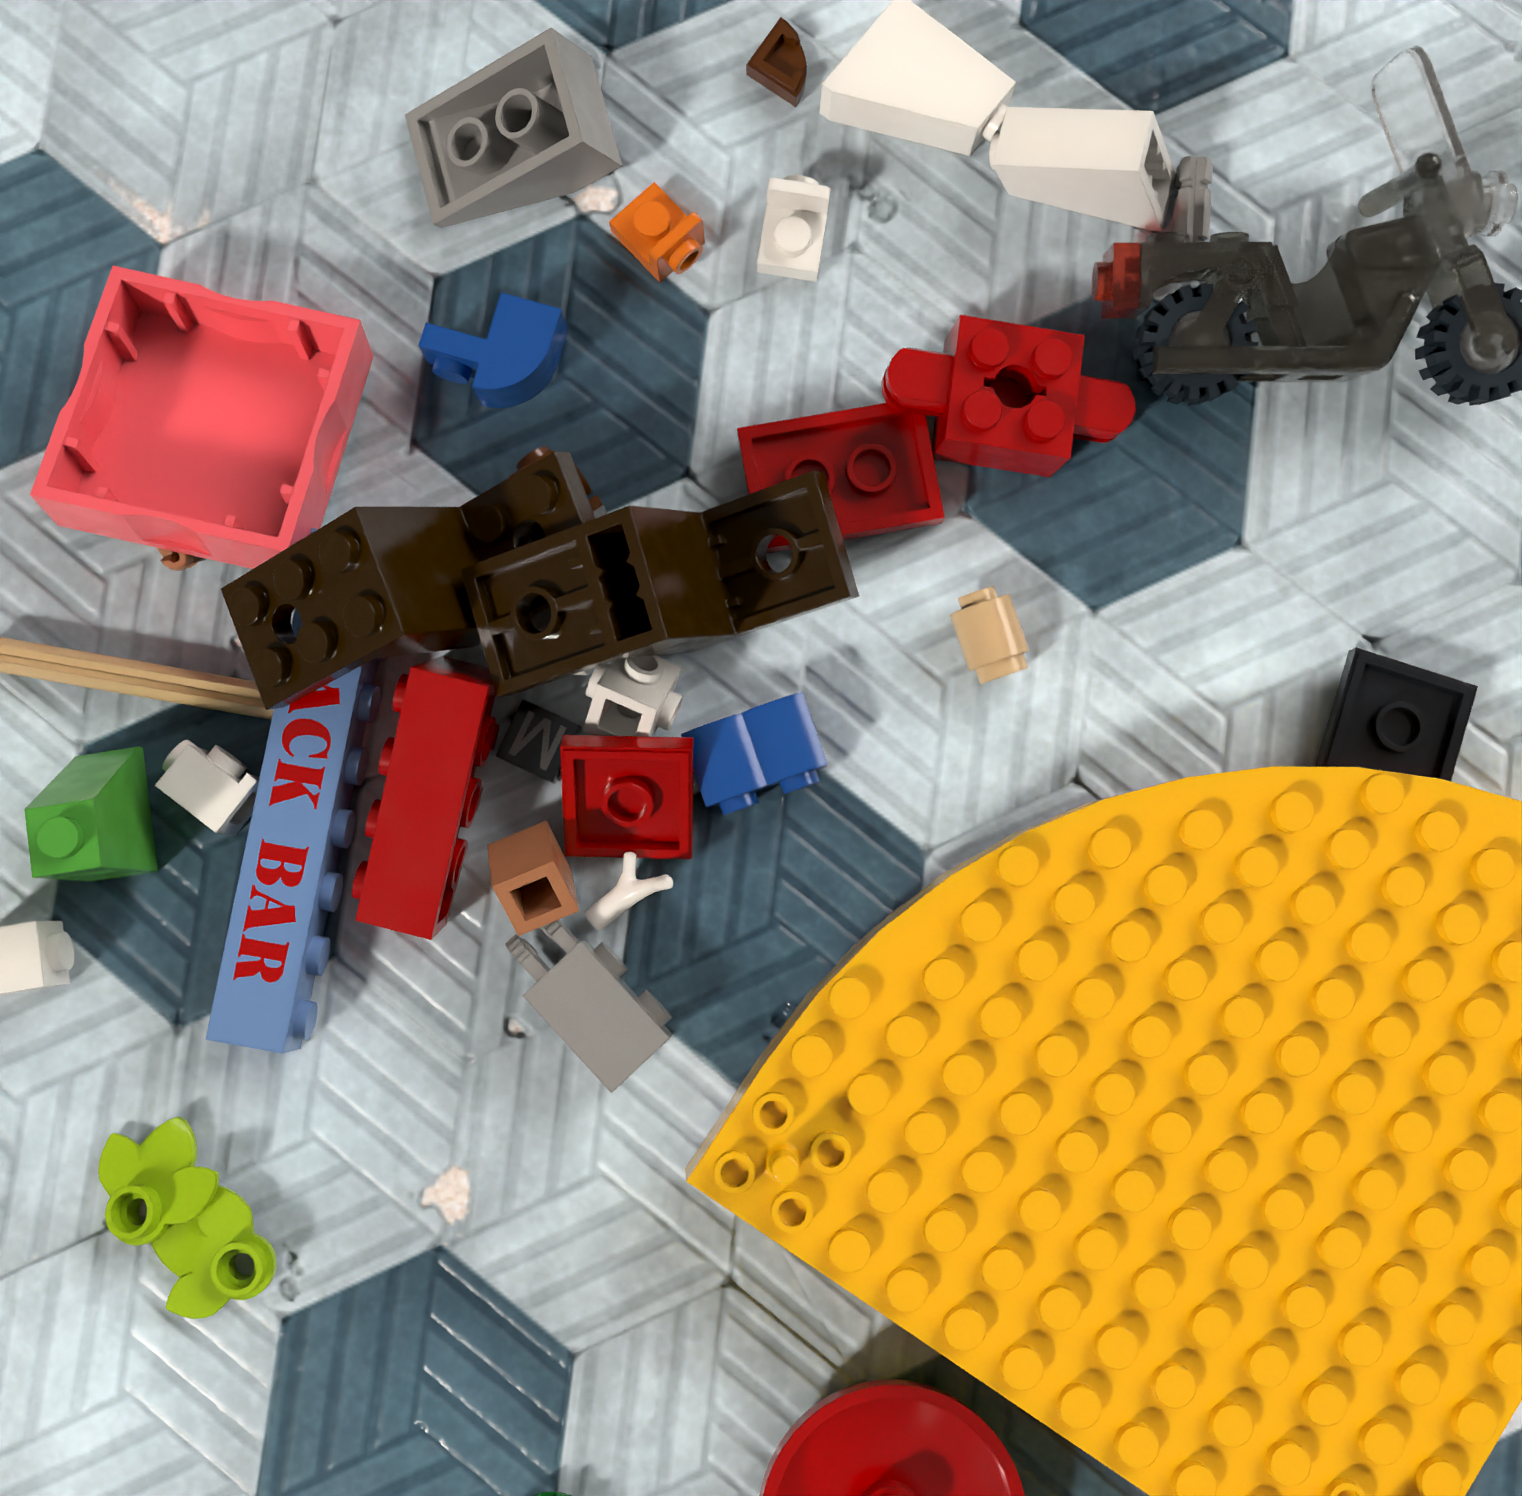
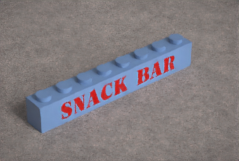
(292, 864)

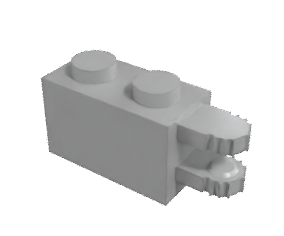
(593, 1005)

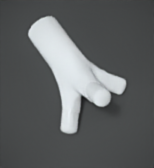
(625, 894)

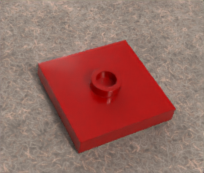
(627, 796)

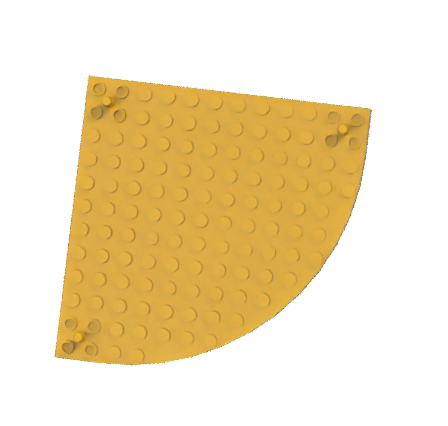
(1184, 1129)

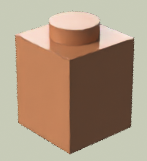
(532, 878)

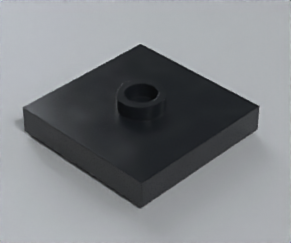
(1396, 718)

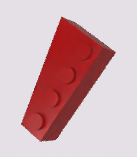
(426, 796)

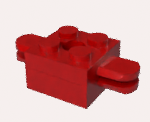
(1003, 421)

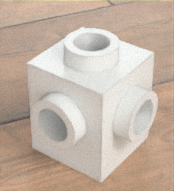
(633, 697)

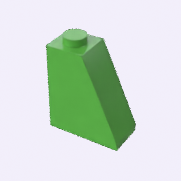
(93, 820)

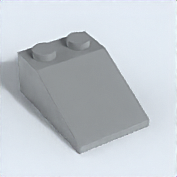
(514, 133)

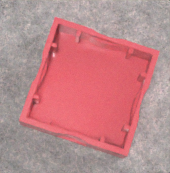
(203, 420)

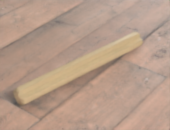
(131, 677)

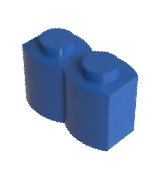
(755, 752)

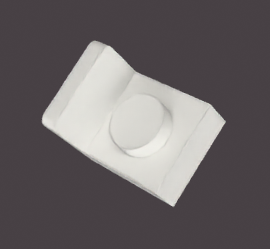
(793, 227)

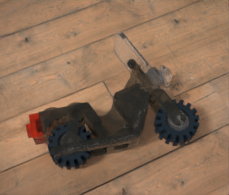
(1363, 297)

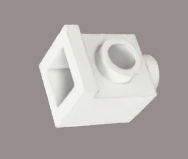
(210, 786)

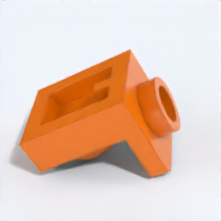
(659, 233)

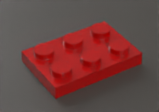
(872, 461)

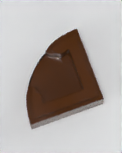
(780, 63)

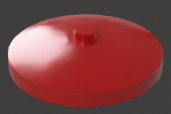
(891, 1442)

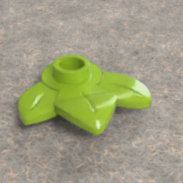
(158, 1173)
(206, 1253)

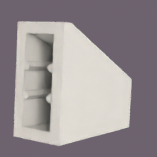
(917, 84)
(1087, 162)

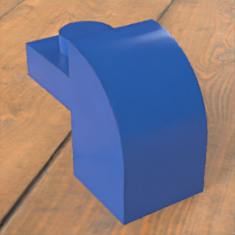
(511, 362)

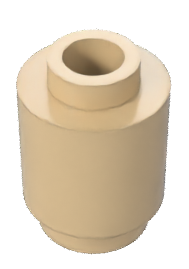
(990, 634)

